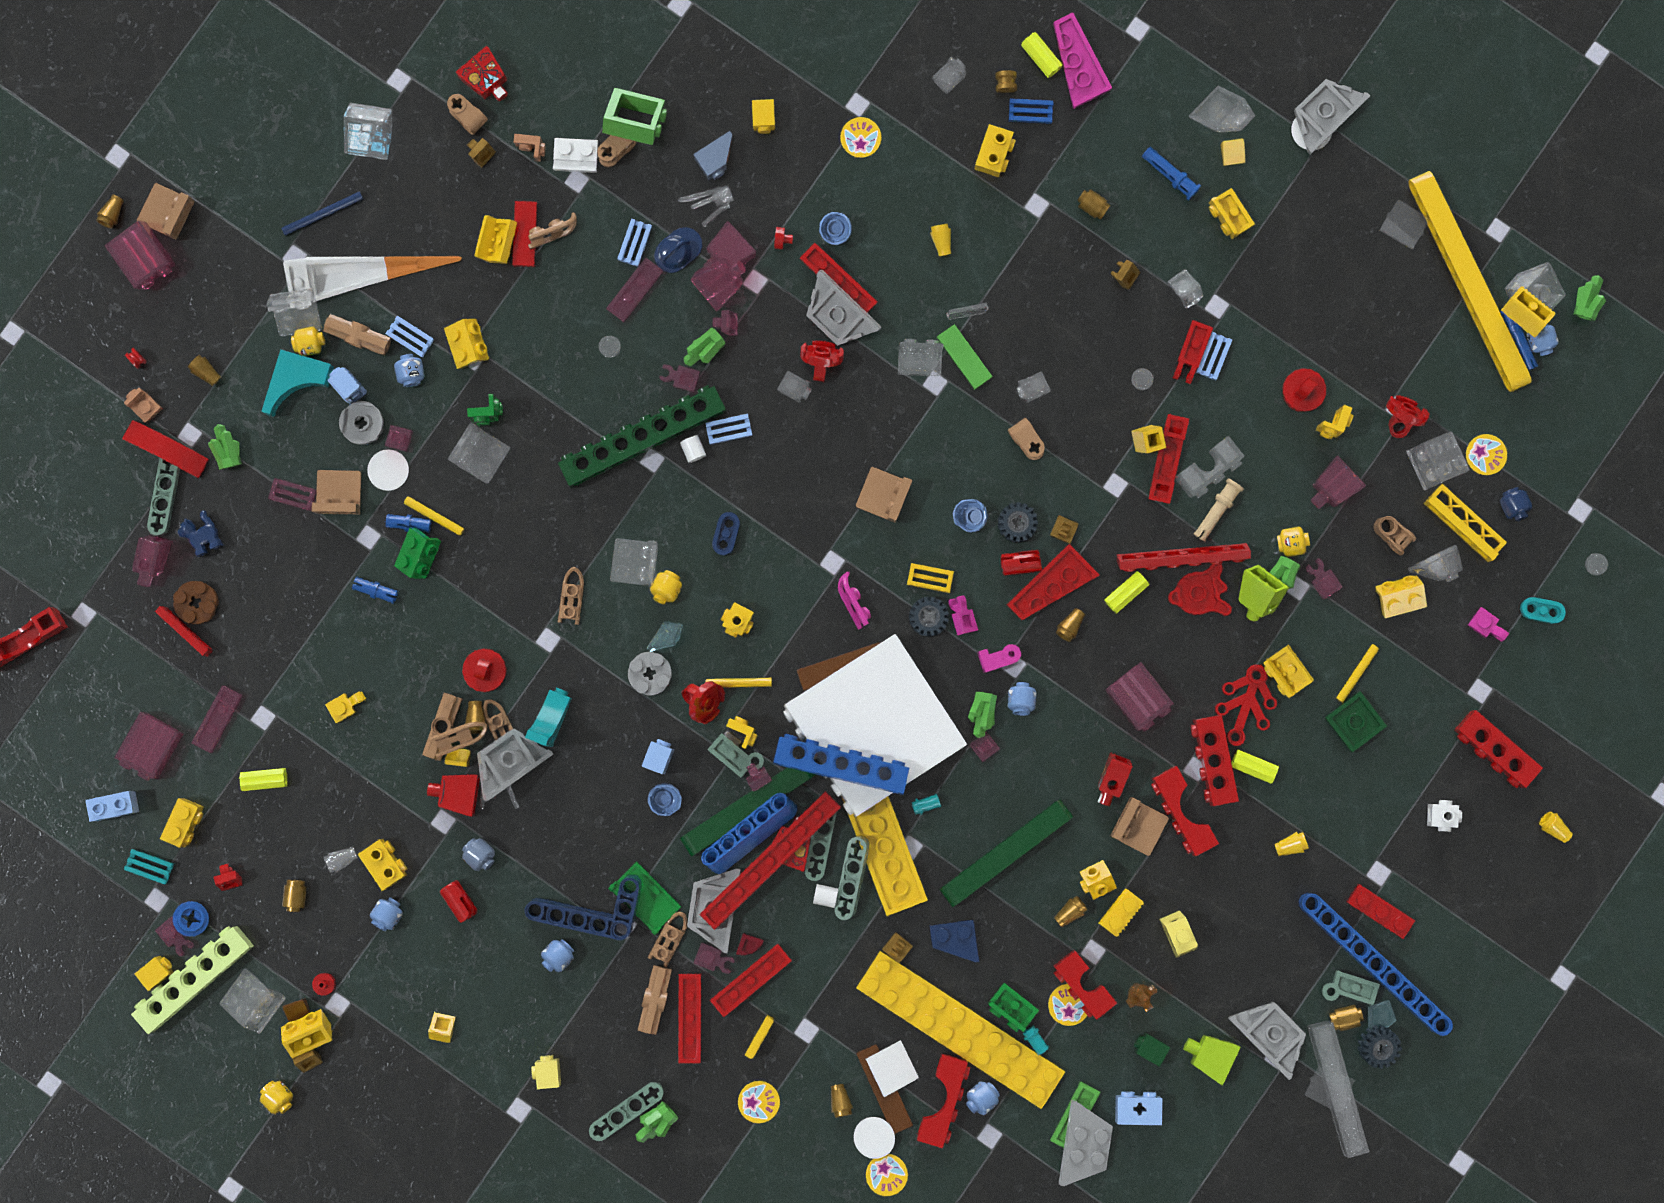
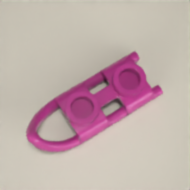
(850, 597)

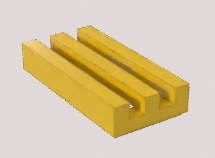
(930, 569)
(759, 1037)

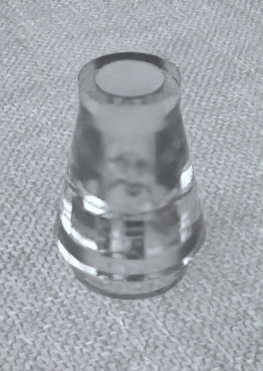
(339, 859)

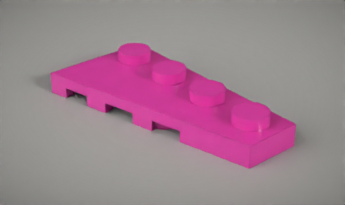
(1081, 67)

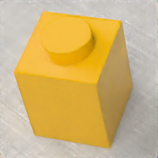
(763, 116)
(1148, 439)
(154, 972)

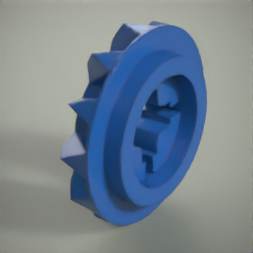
(200, 915)

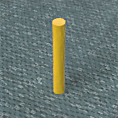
(434, 516)
(1357, 673)
(743, 682)

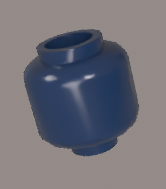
(1516, 504)

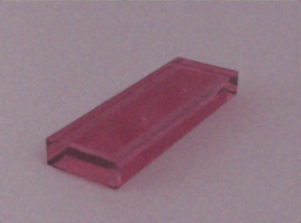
(634, 290)
(217, 719)

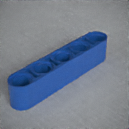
(749, 833)

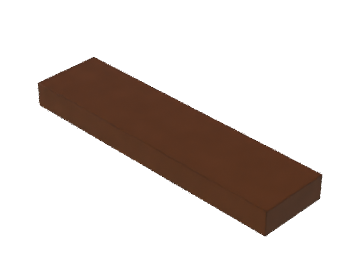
(815, 673)
(891, 1104)

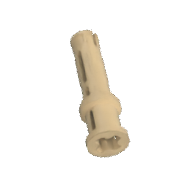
(1223, 501)

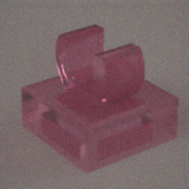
(727, 323)
(398, 438)
(984, 747)
(757, 777)

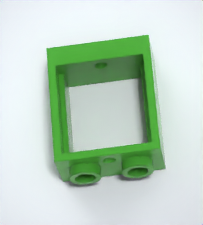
(630, 129)

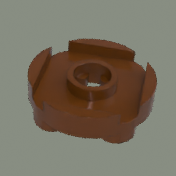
(207, 606)

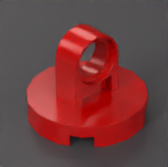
(821, 355)
(1304, 390)
(1405, 412)
(484, 670)
(703, 701)

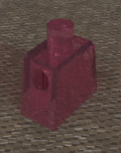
(729, 245)
(719, 281)
(1336, 484)
(150, 558)

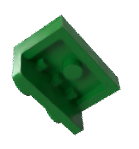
(485, 415)
(417, 554)
(1013, 1007)

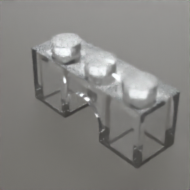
(1225, 455)

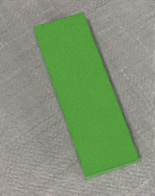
(964, 357)
(1083, 1095)

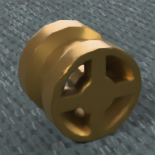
(1006, 81)

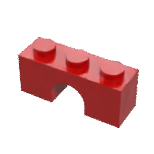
(1095, 1001)

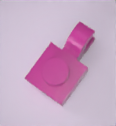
(963, 618)
(1485, 623)

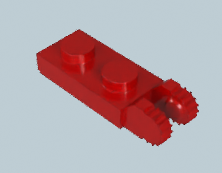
(1193, 349)

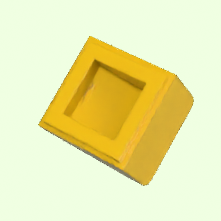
(1233, 152)
(459, 758)
(441, 1027)

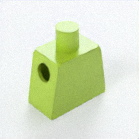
(1260, 592)
(1212, 1056)

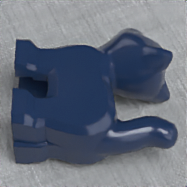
(201, 537)

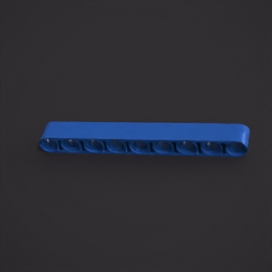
(1384, 969)

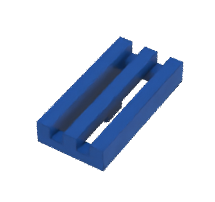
(1025, 102)

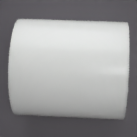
(693, 449)
(825, 896)

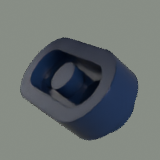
(726, 534)

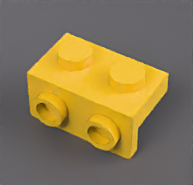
(1230, 213)
(495, 240)
(466, 343)
(1340, 421)
(1401, 596)
(1287, 671)
(741, 726)

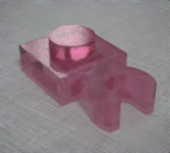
(683, 378)
(1325, 582)
(170, 936)
(710, 957)

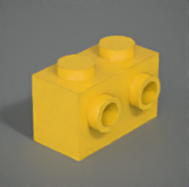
(994, 151)
(182, 823)
(383, 864)
(306, 1033)

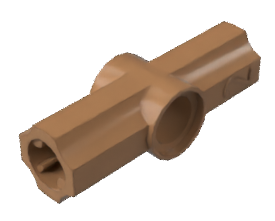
(357, 334)
(447, 711)
(654, 999)

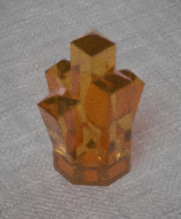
(1140, 996)

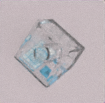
(367, 130)

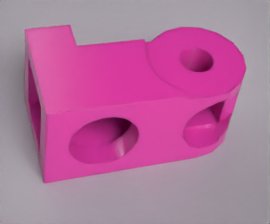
(1005, 657)

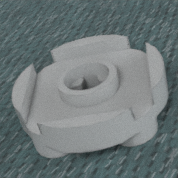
(371, 415)
(639, 667)

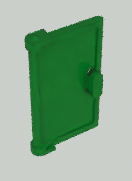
(652, 908)

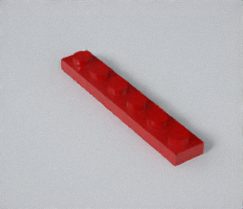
(1177, 557)

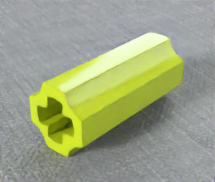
(1041, 55)
(1126, 592)
(1254, 766)
(263, 779)

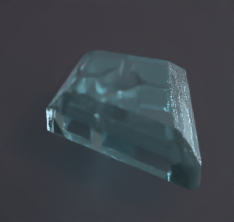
(666, 636)
(1381, 1014)

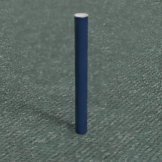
(322, 213)

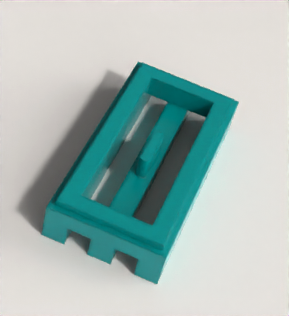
(131, 860)

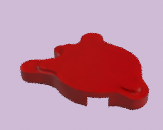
(1200, 592)

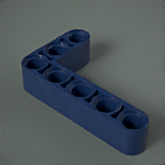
(589, 926)

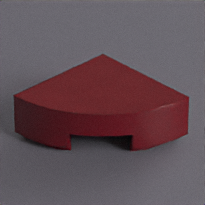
(748, 944)

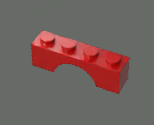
(36, 631)
(1170, 786)
(935, 1127)

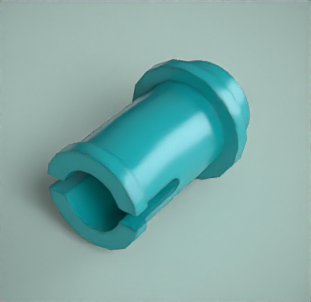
(925, 804)
(1035, 1040)

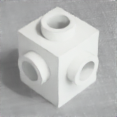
(1436, 813)

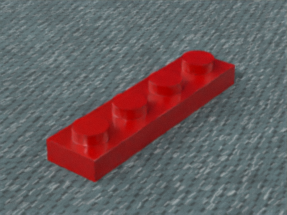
(818, 260)
(750, 980)
(689, 1018)

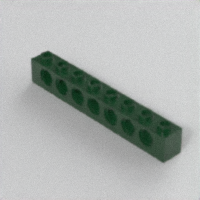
(654, 438)

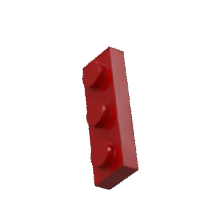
(1380, 911)

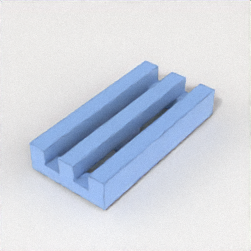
(640, 225)
(394, 326)
(1220, 338)
(727, 429)

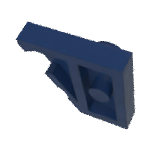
(956, 939)

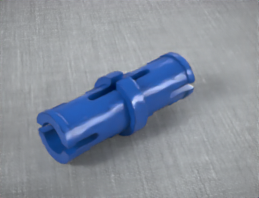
(407, 522)
(375, 590)

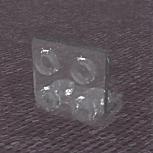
(294, 311)
(920, 358)
(479, 453)
(1437, 460)
(634, 561)
(251, 1002)

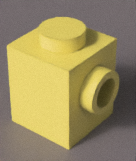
(547, 1072)

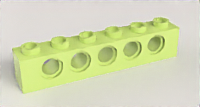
(145, 1013)

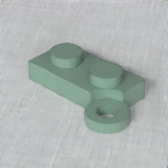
(733, 756)
(1351, 987)

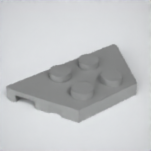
(1325, 111)
(837, 312)
(508, 761)
(702, 895)
(1272, 1034)
(1085, 1145)

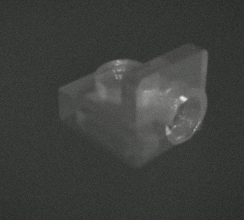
(950, 75)
(1186, 288)
(794, 387)
(1033, 387)

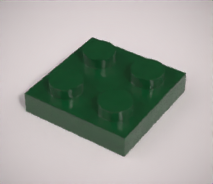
(1355, 721)

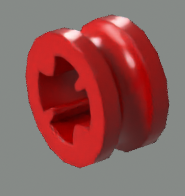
(135, 358)

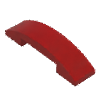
(165, 448)
(1168, 459)

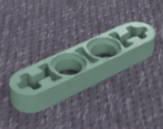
(168, 495)
(824, 839)
(854, 878)
(625, 1109)

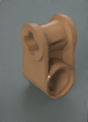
(468, 116)
(617, 147)
(1025, 436)
(1395, 535)

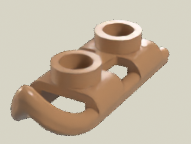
(556, 230)
(571, 591)
(496, 721)
(462, 735)
(671, 934)

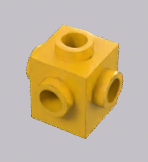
(741, 612)
(1097, 880)

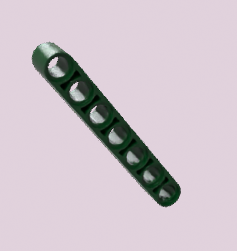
(736, 812)
(1006, 853)

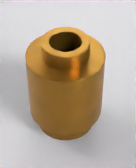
(1093, 204)
(294, 895)
(1346, 1018)

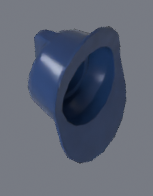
(678, 249)

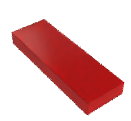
(526, 220)
(184, 631)

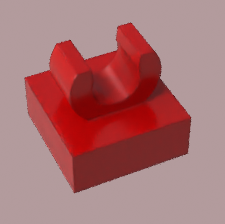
(228, 878)

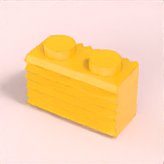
(1528, 311)
(1121, 912)

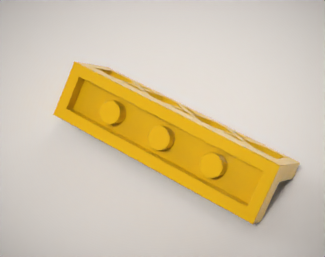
(1462, 527)

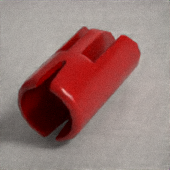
(1021, 562)
(458, 901)

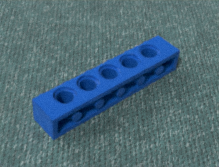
(897, 769)

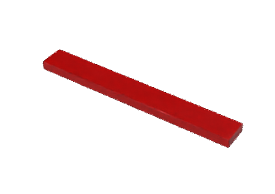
(770, 860)

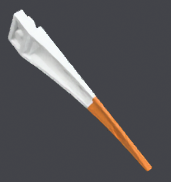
(342, 274)

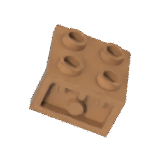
(166, 210)
(338, 492)
(883, 494)
(1139, 826)

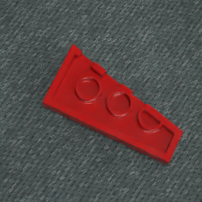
(1056, 580)

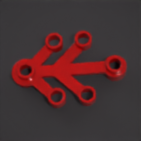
(1247, 701)

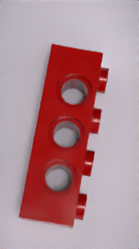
(1527, 767)
(1228, 791)

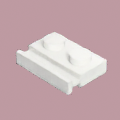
(575, 155)

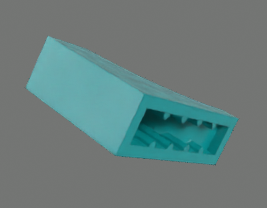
(291, 374)
(550, 718)

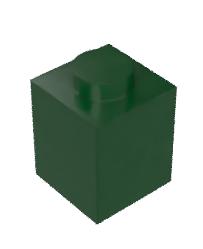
(1151, 1048)

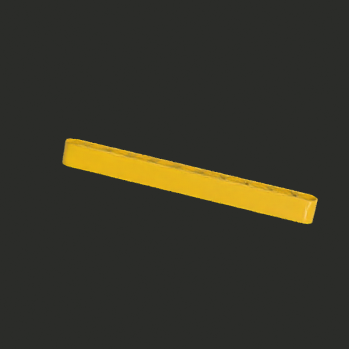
(1470, 281)

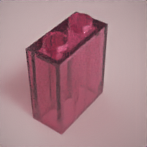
(140, 255)
(1139, 697)
(148, 746)

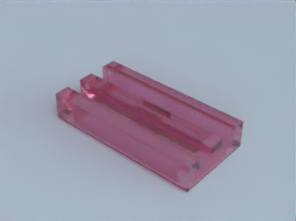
(310, 499)

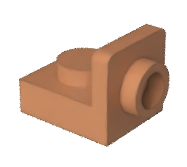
(527, 142)
(142, 404)

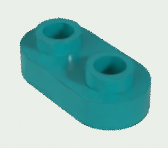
(1542, 609)

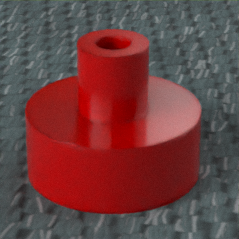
(781, 238)
(328, 981)

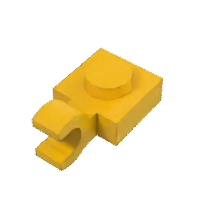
(343, 707)

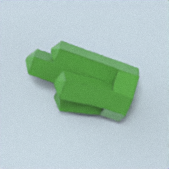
(1589, 300)
(704, 347)
(225, 448)
(1286, 571)
(982, 713)
(656, 1122)

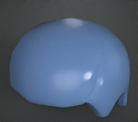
(835, 228)
(970, 515)
(664, 799)

